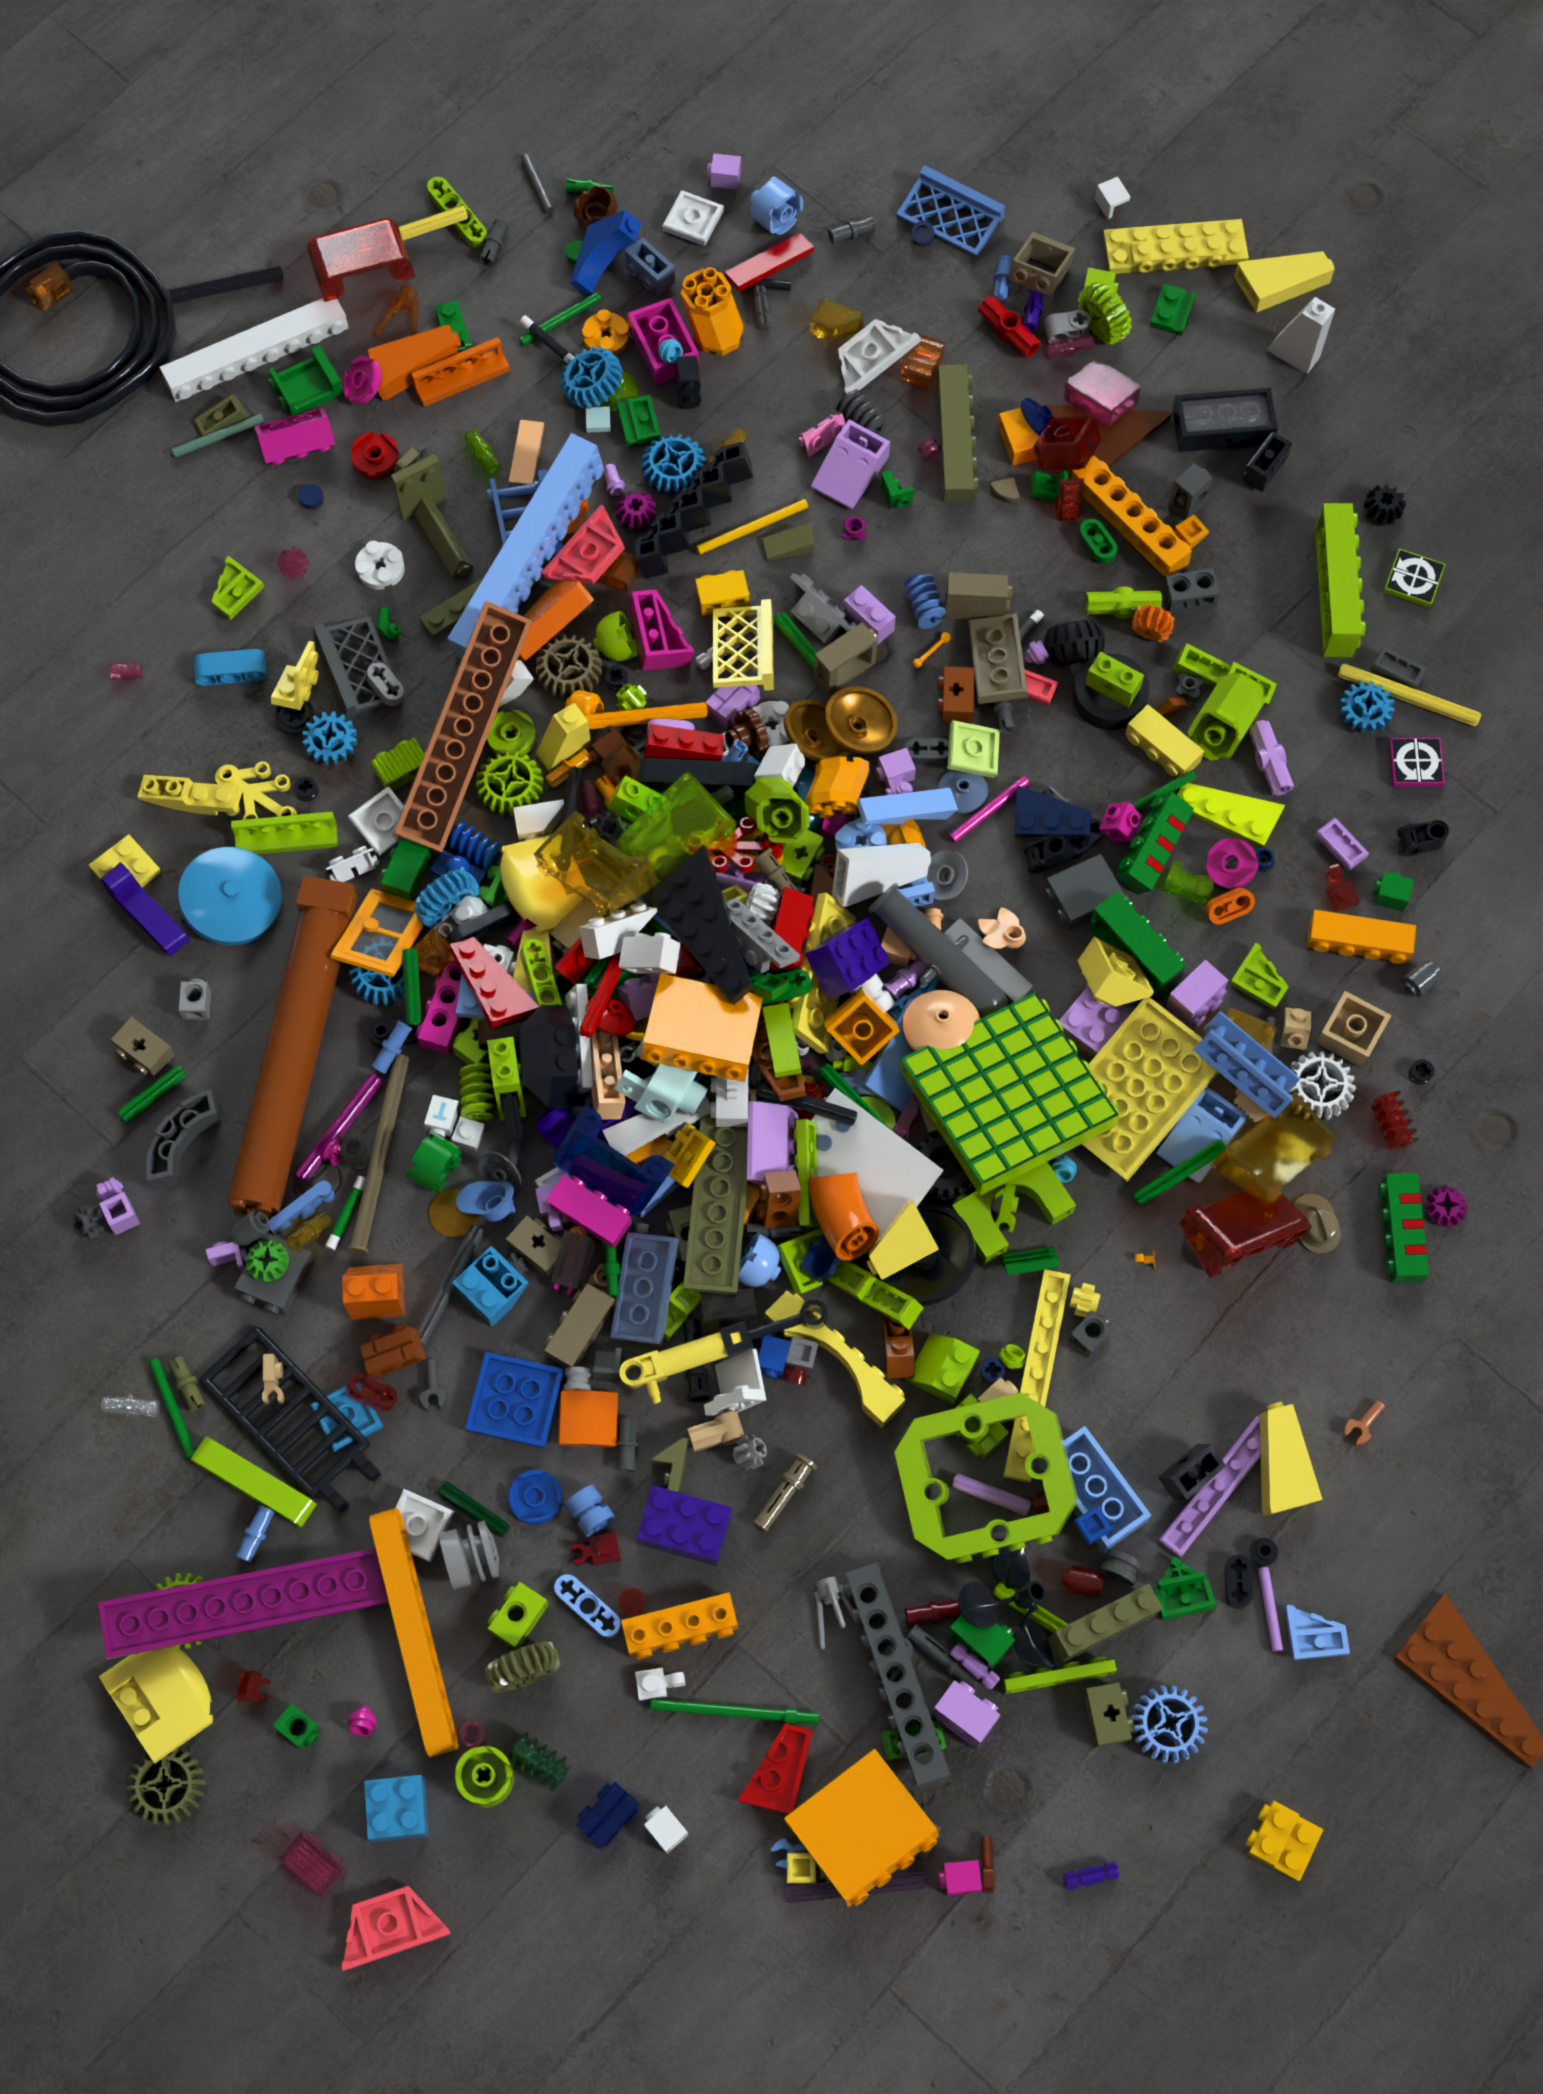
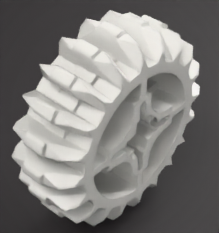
(1340, 1085)

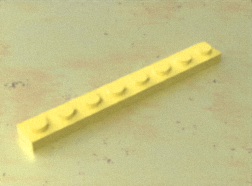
(1038, 1366)

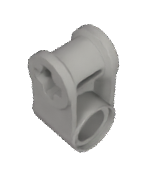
(1065, 325)

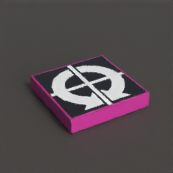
(1416, 762)

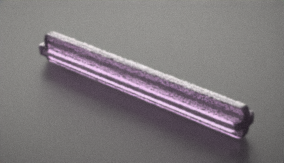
(828, 1891)

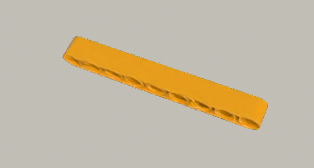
(413, 1632)

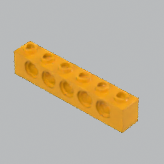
(1133, 528)

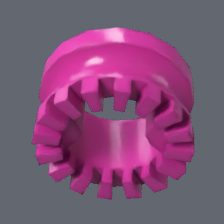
(332, 1152)

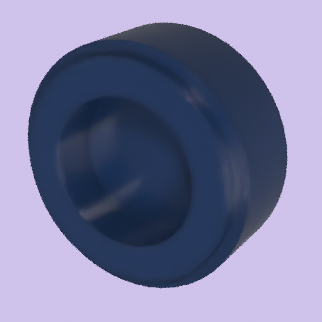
(922, 233)
(310, 496)

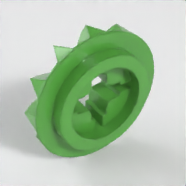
(274, 1269)

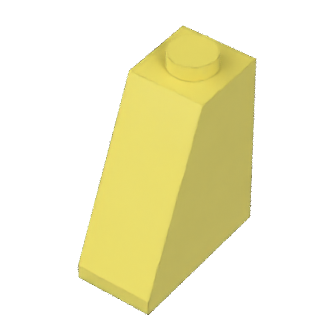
(564, 737)
(901, 1243)

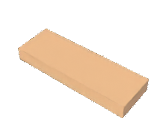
(526, 453)

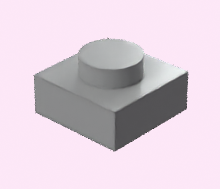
(802, 1353)

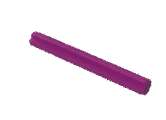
(339, 1126)

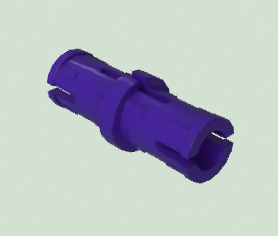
(1033, 310)

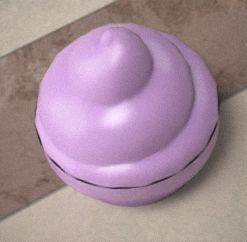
(1036, 653)

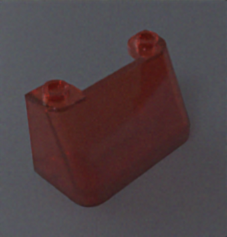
(355, 252)
(1241, 1228)

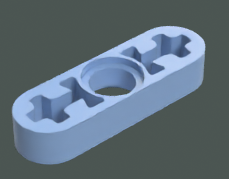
(608, 1614)

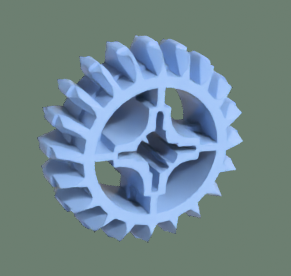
(1175, 1735)

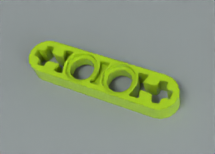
(449, 194)
(542, 963)

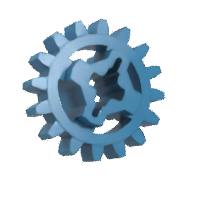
(1355, 708)
(337, 745)

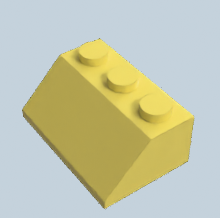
(1113, 974)

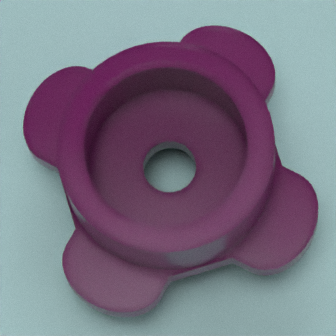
(854, 522)

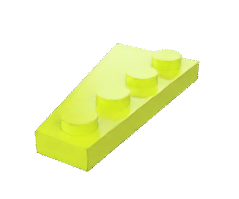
(1233, 813)

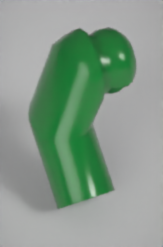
(384, 626)

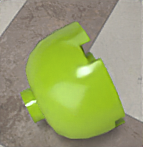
(615, 638)

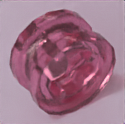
(929, 448)
(464, 1733)

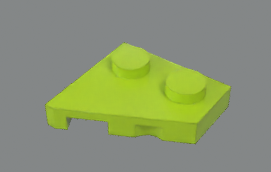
(1259, 979)
(791, 1257)

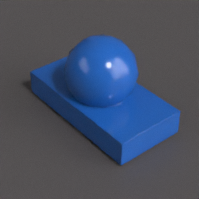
(447, 862)

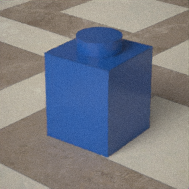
(773, 1357)

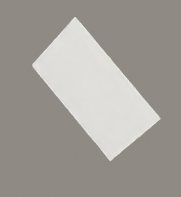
(886, 1164)

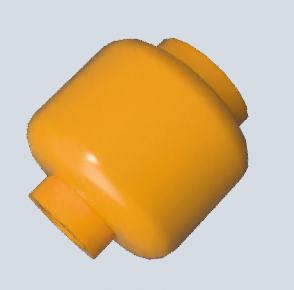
(586, 701)

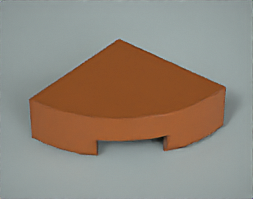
(1171, 706)

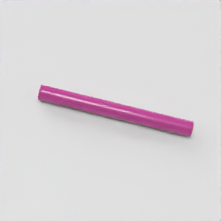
(988, 810)

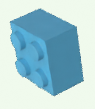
(396, 1808)

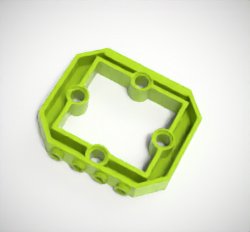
(917, 1478)

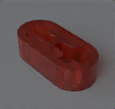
(371, 1392)

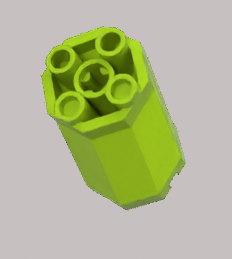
(1227, 716)
(777, 809)

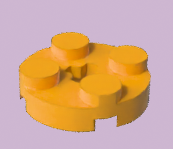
(608, 322)

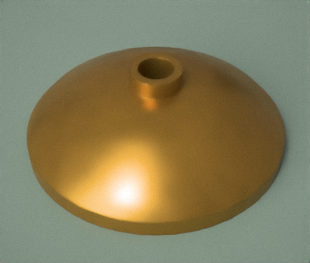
(866, 711)
(807, 727)

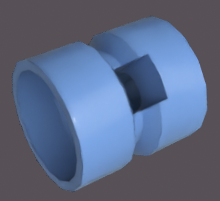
(588, 1509)

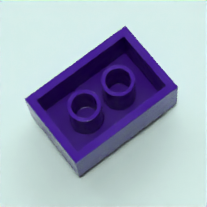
(847, 958)
(684, 1525)

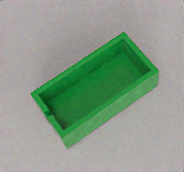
(1122, 927)

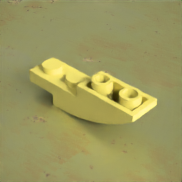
(187, 796)

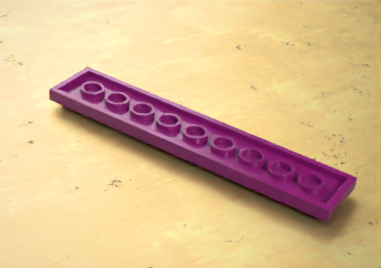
(241, 1603)

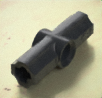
(605, 824)

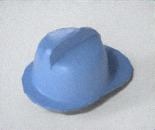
(487, 1199)

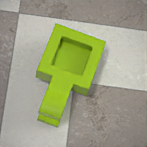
(1008, 1205)

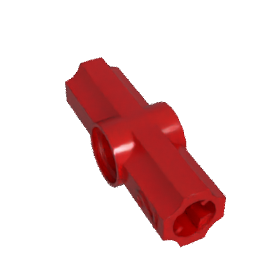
(1016, 334)

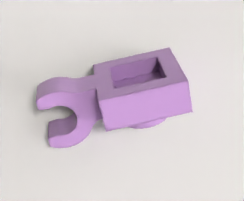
(554, 1218)

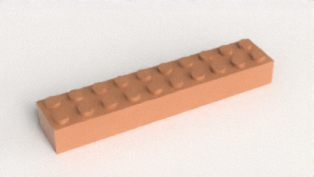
(462, 728)

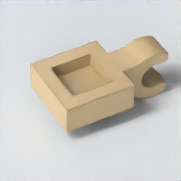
(271, 1373)

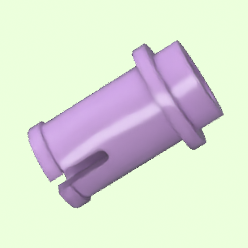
(614, 484)

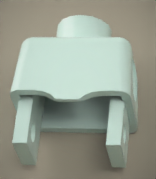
(662, 1091)

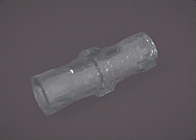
(130, 1405)

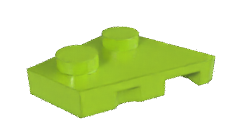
(235, 589)

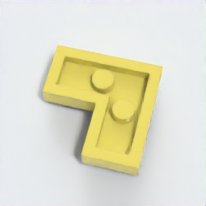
(132, 856)

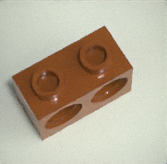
(779, 1199)

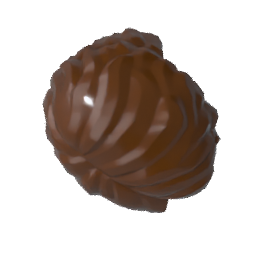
(594, 205)

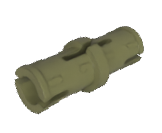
(186, 1384)

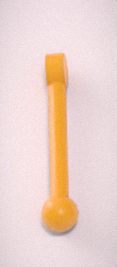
(945, 638)

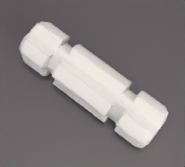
(704, 660)

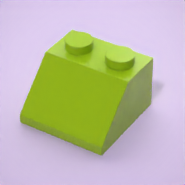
(944, 1366)

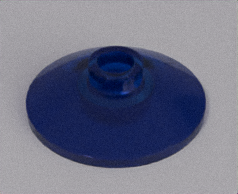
(1035, 414)

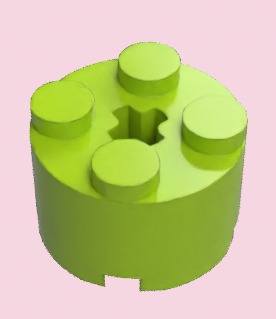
(484, 1793)

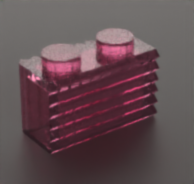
(312, 1863)

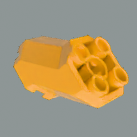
(712, 311)
(837, 786)

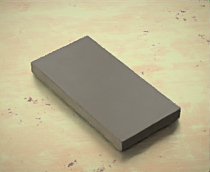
(997, 658)

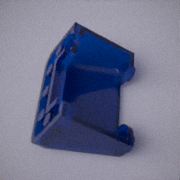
(606, 1168)

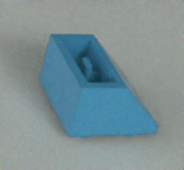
(490, 1286)

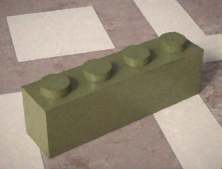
(1104, 1623)

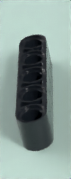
(712, 775)

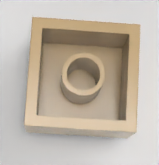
(1353, 1029)

